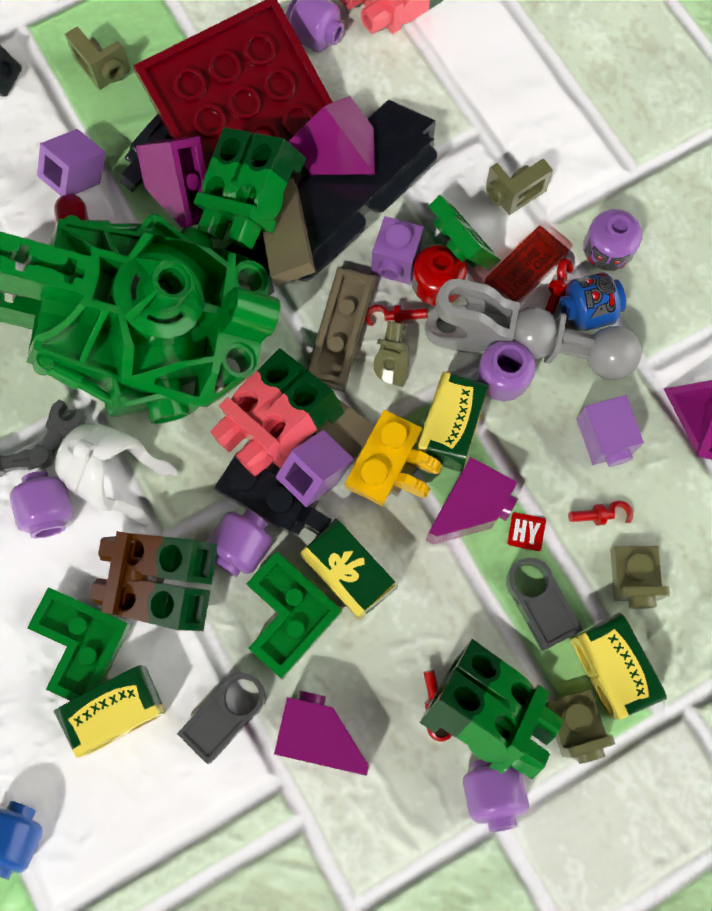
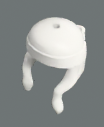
(82, 467)

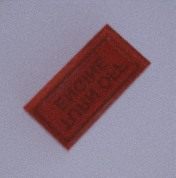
(527, 265)

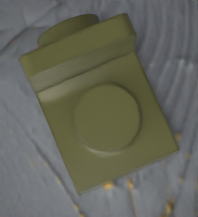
(100, 65)
(521, 188)
(637, 576)
(582, 729)

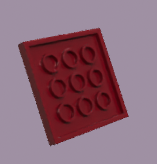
(235, 76)

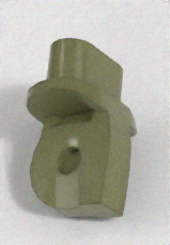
(393, 356)

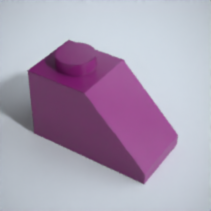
(173, 175)
(474, 503)
(317, 735)

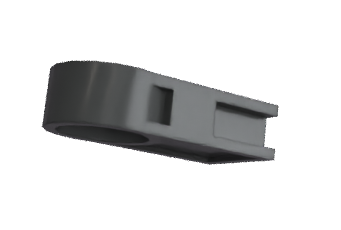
(547, 614)
(215, 724)

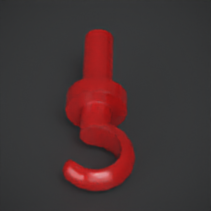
(558, 286)
(397, 314)
(600, 514)
(432, 688)

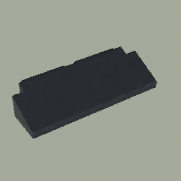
(337, 203)

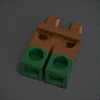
(137, 577)

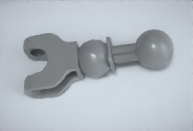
(491, 318)

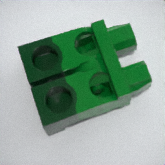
(245, 185)
(494, 712)

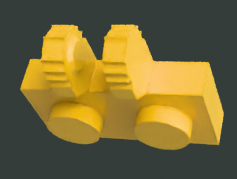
(385, 457)

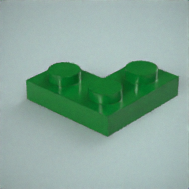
(464, 241)
(301, 617)
(89, 638)

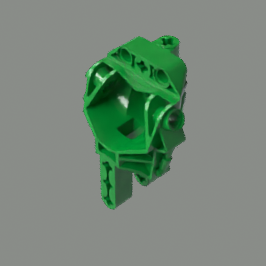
(100, 338)

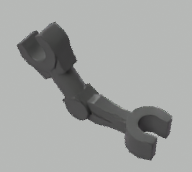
(43, 453)

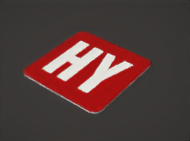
(526, 531)

